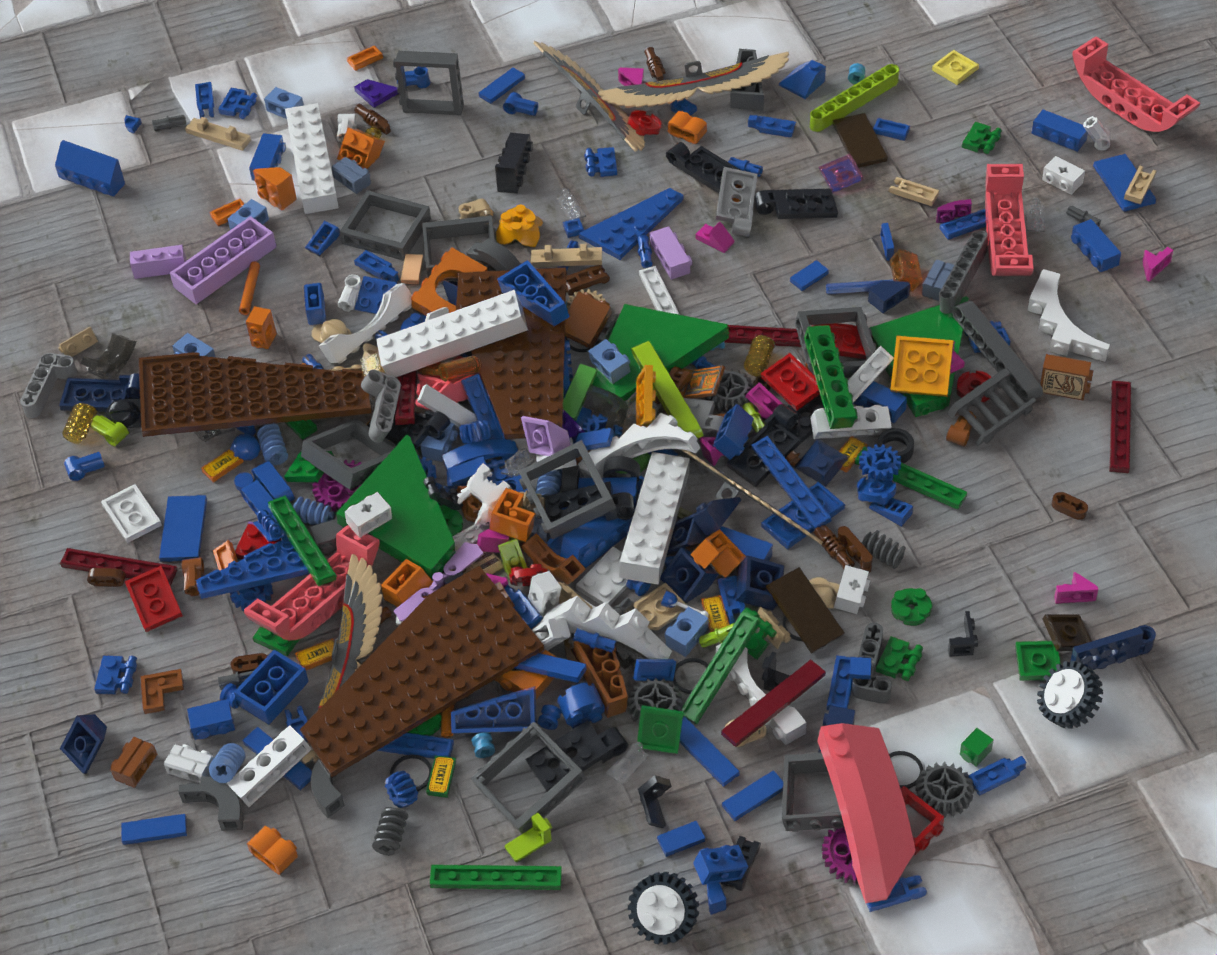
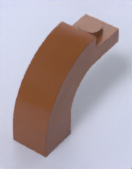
(562, 569)

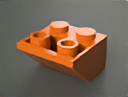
(360, 147)
(275, 186)
(404, 583)

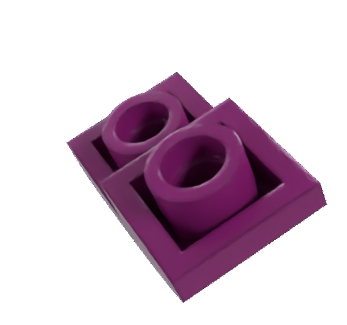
(954, 209)

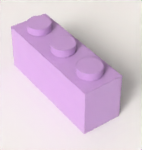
(670, 252)
(156, 261)

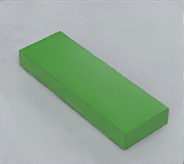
(578, 390)

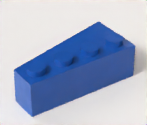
(594, 539)

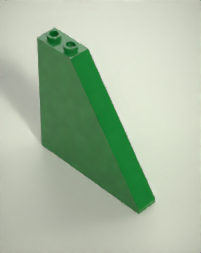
(922, 324)
(673, 336)
(417, 522)

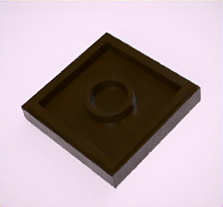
(1066, 630)

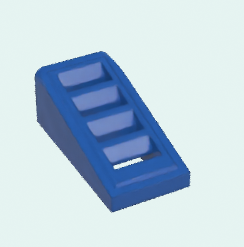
(334, 233)
(898, 518)
(716, 898)

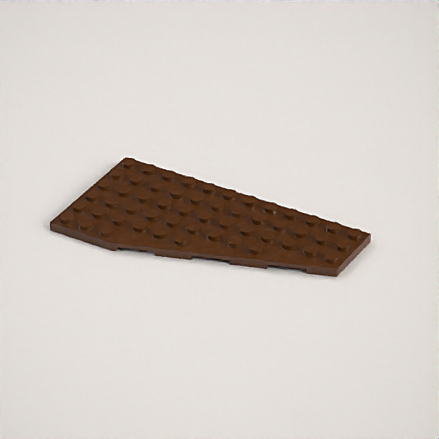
(525, 369)
(218, 393)
(428, 663)

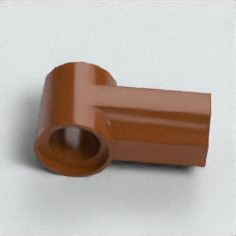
(960, 431)
(192, 570)

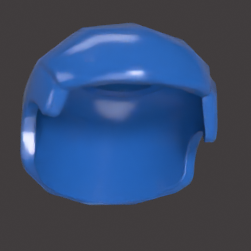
(245, 447)

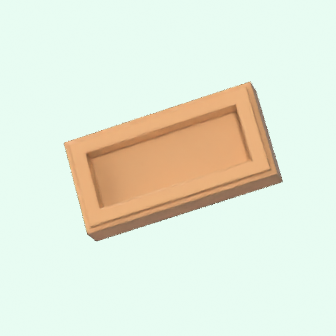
(412, 268)

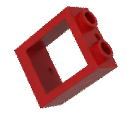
(933, 829)

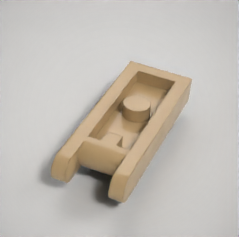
(1139, 186)
(914, 191)

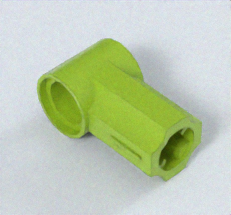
(112, 432)

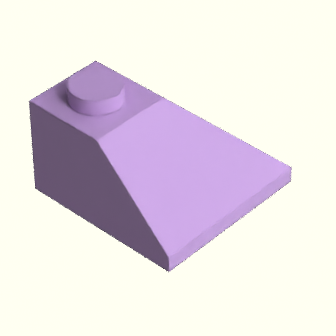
(544, 436)

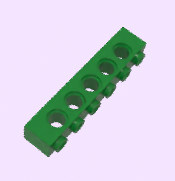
(830, 377)

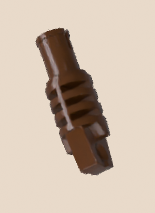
(654, 64)
(373, 118)
(833, 546)

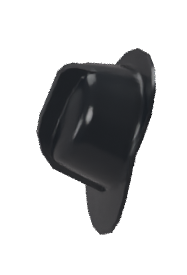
(126, 412)

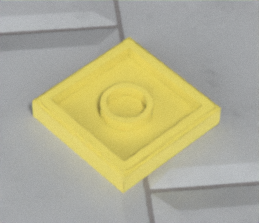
(955, 67)

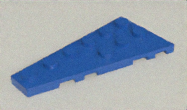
(620, 232)
(258, 568)

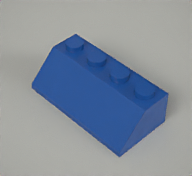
(89, 168)

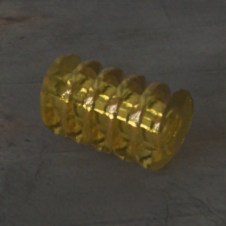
(759, 355)
(79, 423)

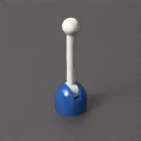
(670, 600)

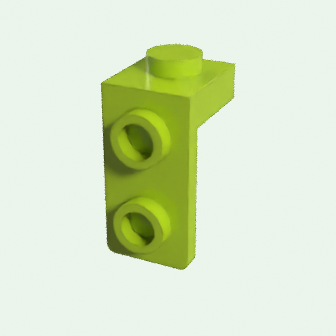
(531, 839)

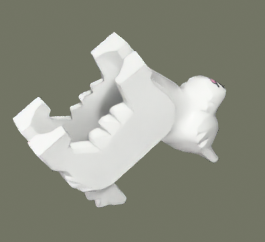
(485, 491)

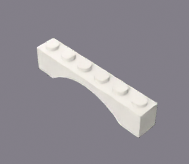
(393, 303)
(787, 724)

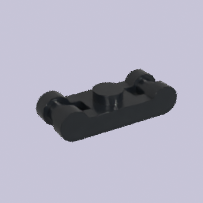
(442, 493)
(749, 857)

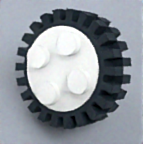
(1070, 694)
(663, 908)

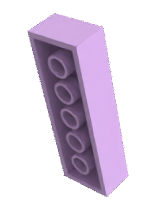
(223, 260)

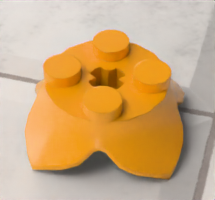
(519, 224)

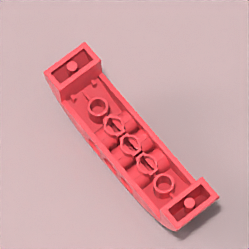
(1125, 93)
(1006, 221)
(311, 605)

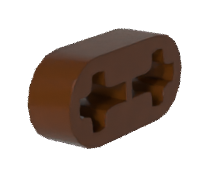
(1069, 505)
(106, 577)
(249, 662)

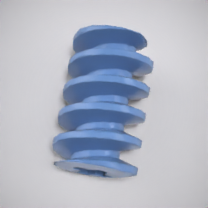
(272, 444)
(549, 483)
(312, 513)
(227, 763)

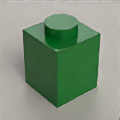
(976, 747)

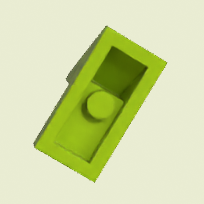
(511, 556)

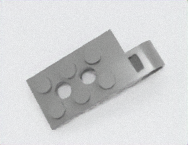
(740, 212)
(702, 412)

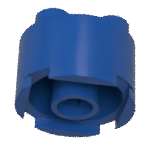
(581, 704)

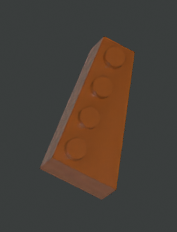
(605, 674)

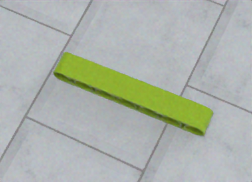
(854, 97)
(666, 389)

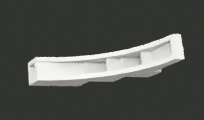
(1055, 322)
(637, 440)
(626, 628)

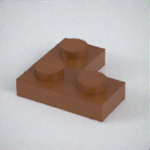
(154, 687)

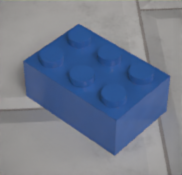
(271, 687)

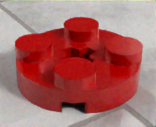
(644, 123)
(968, 379)
(525, 575)

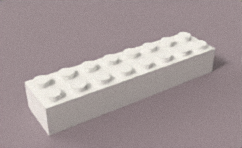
(311, 158)
(452, 334)
(654, 518)

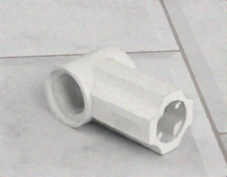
(344, 122)
(1098, 133)
(350, 293)

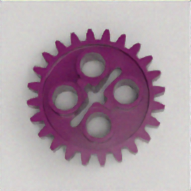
(331, 491)
(834, 843)

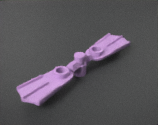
(463, 558)

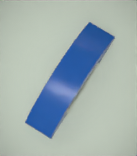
(486, 448)

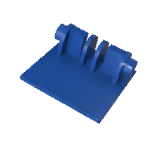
(371, 294)
(268, 526)

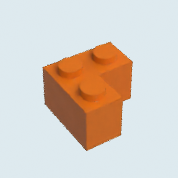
(510, 518)
(719, 552)

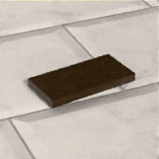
(860, 140)
(805, 610)

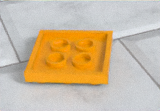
(922, 366)
(645, 396)

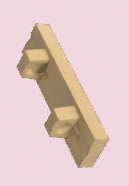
(218, 134)
(566, 257)

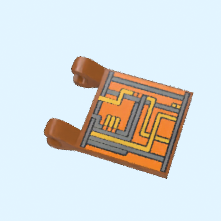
(703, 382)

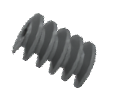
(883, 549)
(389, 830)

